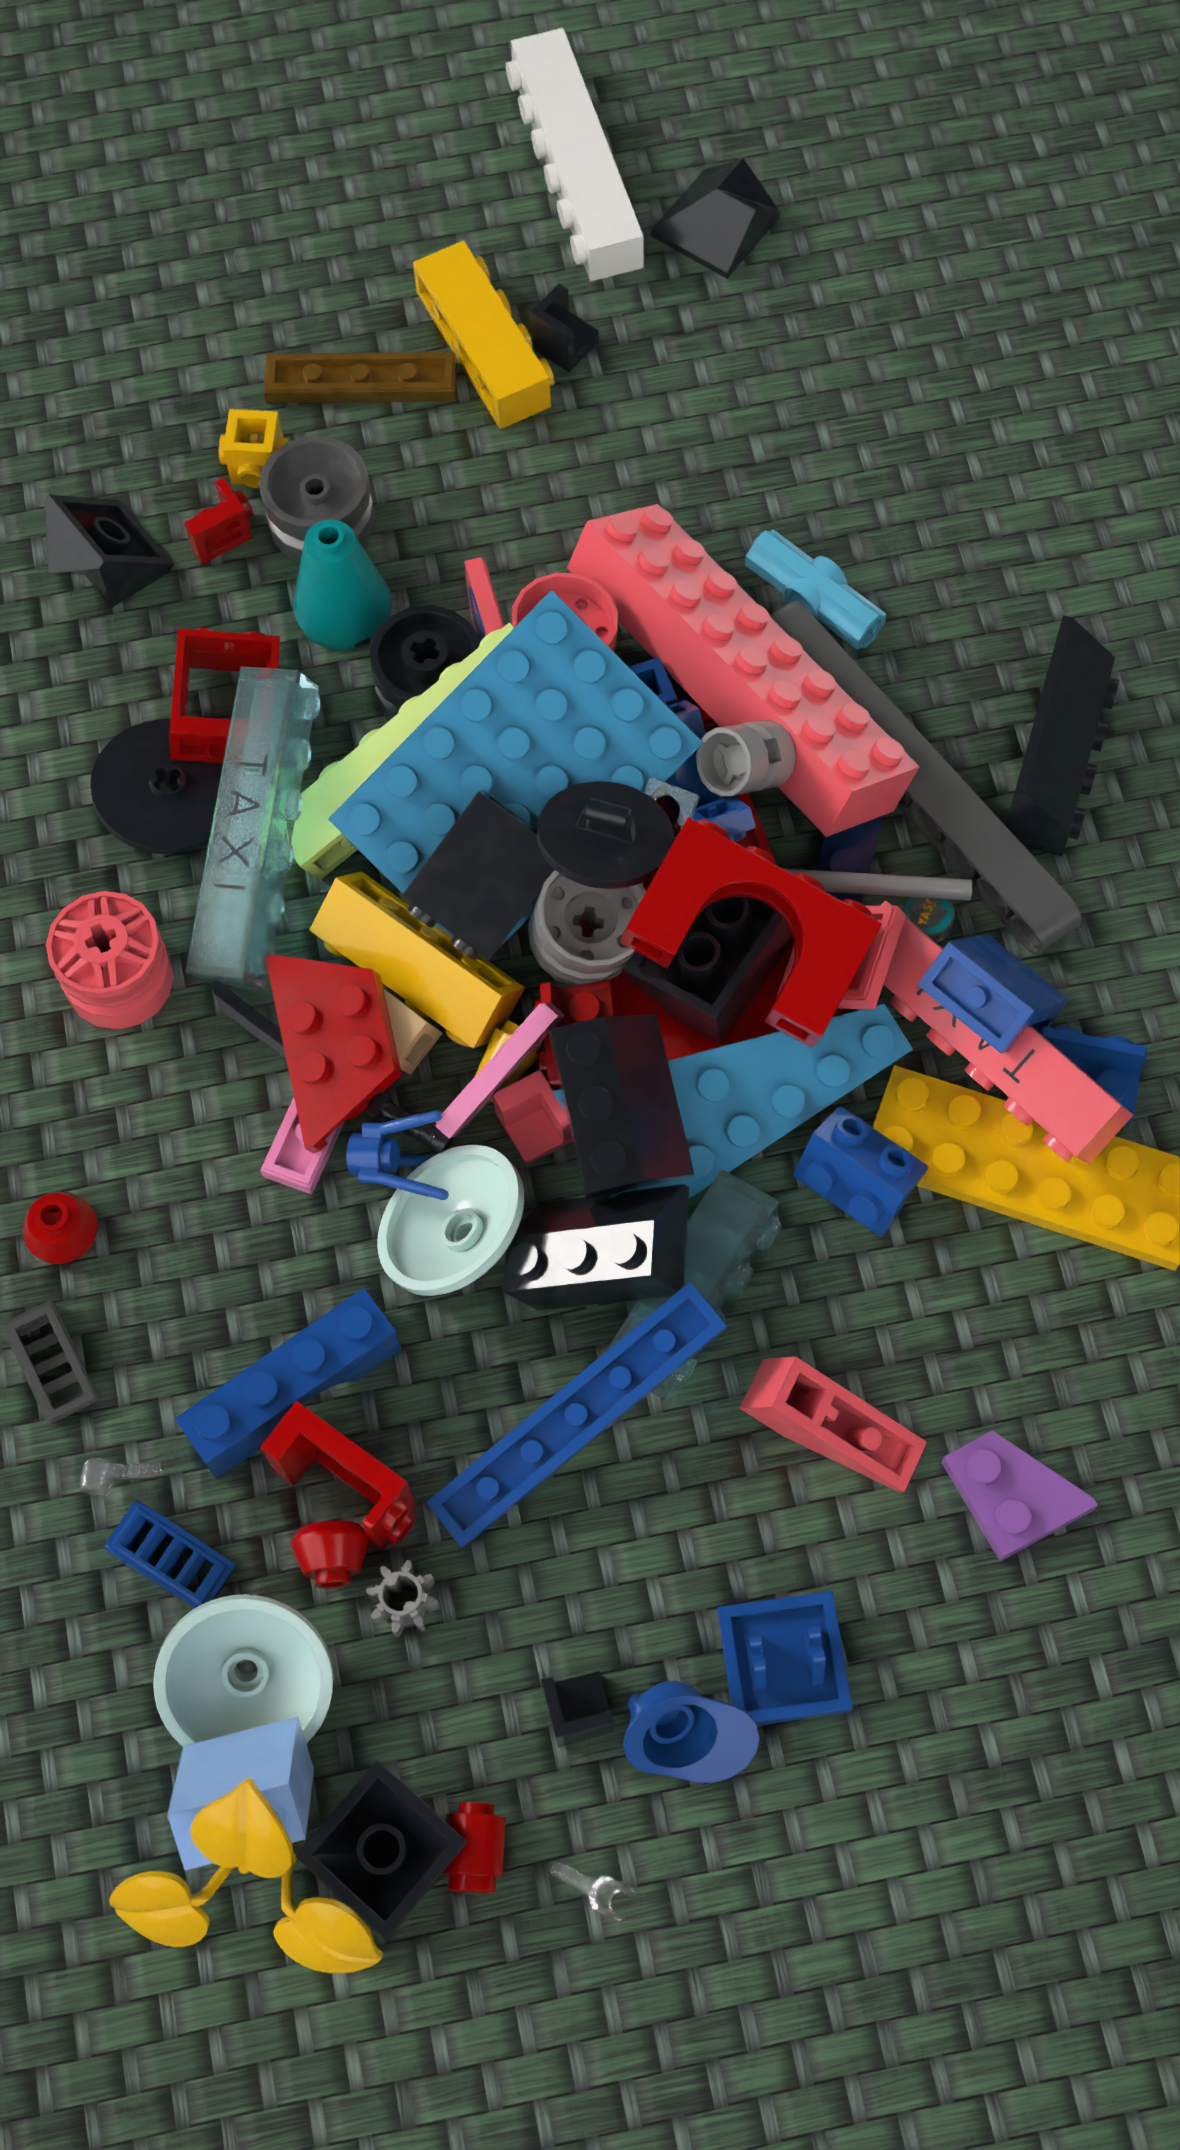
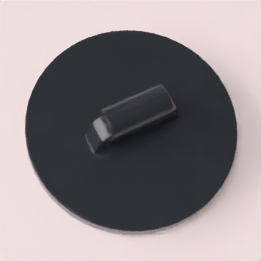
(604, 834)

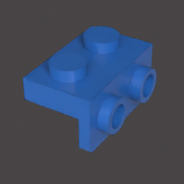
(859, 1170)

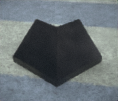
(719, 217)
(103, 544)
(381, 1850)

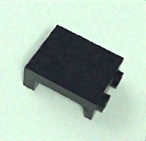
(480, 877)

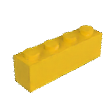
(483, 334)
(415, 961)

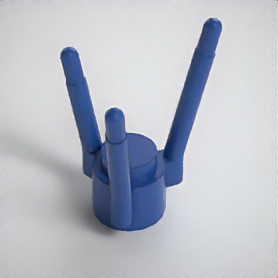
(374, 1155)

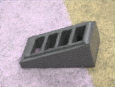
(30, 1321)

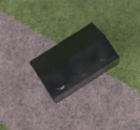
(716, 966)
(620, 1103)
(600, 1249)

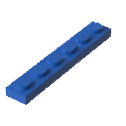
(577, 1414)

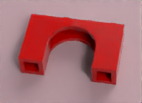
(826, 932)

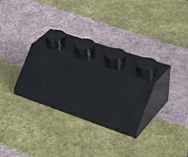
(1061, 741)

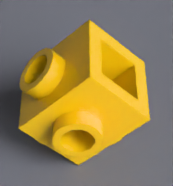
(249, 443)

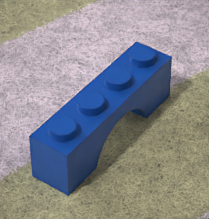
(247, 1408)

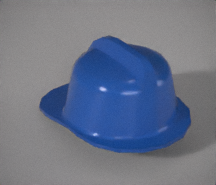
(688, 1735)

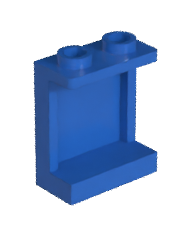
(991, 990)

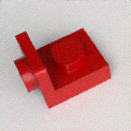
(220, 527)

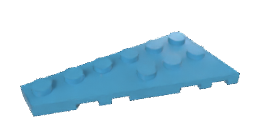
(762, 1088)

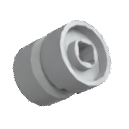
(745, 757)

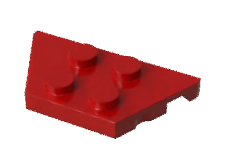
(333, 1040)

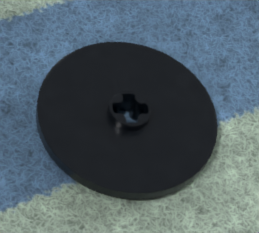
(130, 798)

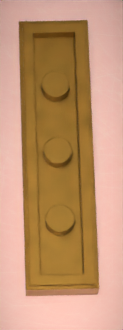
(360, 377)

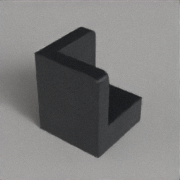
(559, 332)
(578, 1708)

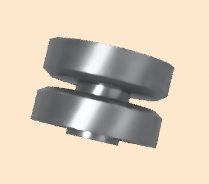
(313, 483)

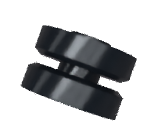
(415, 650)

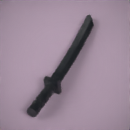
(380, 1106)

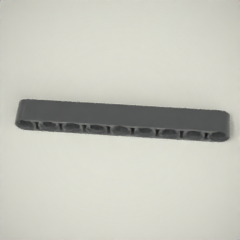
(947, 808)

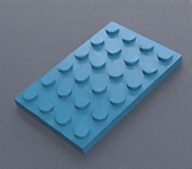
(522, 726)

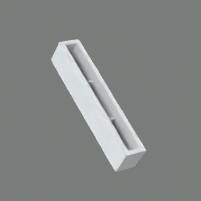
(576, 155)

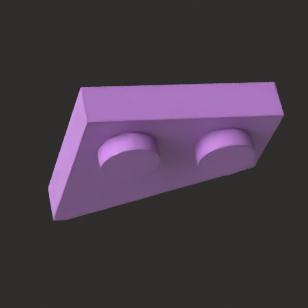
(1013, 1493)

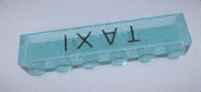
(253, 827)

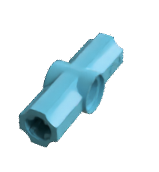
(817, 586)

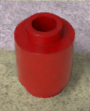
(483, 1856)

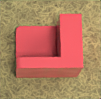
(532, 1117)

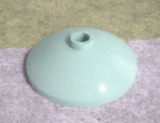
(449, 1243)
(207, 1695)

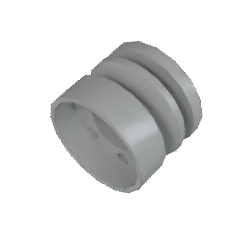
(559, 941)

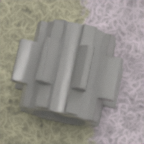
(393, 1586)

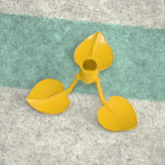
(248, 1835)

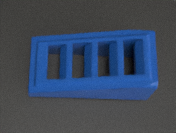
(130, 1529)

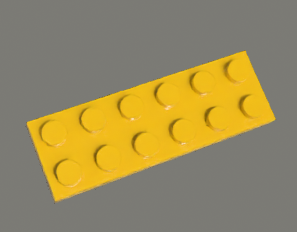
(996, 1162)

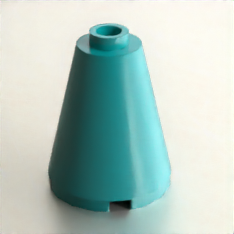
(338, 589)

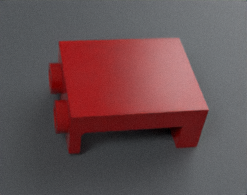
(307, 1438)

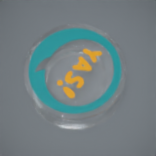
(931, 915)

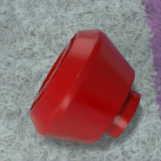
(60, 1227)
(330, 1552)

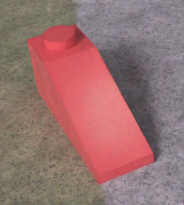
(832, 1421)

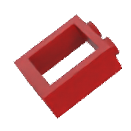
(203, 648)

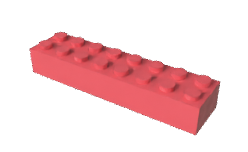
(743, 664)

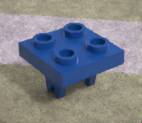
(785, 1658)

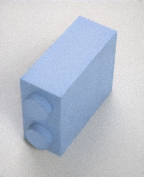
(268, 1754)

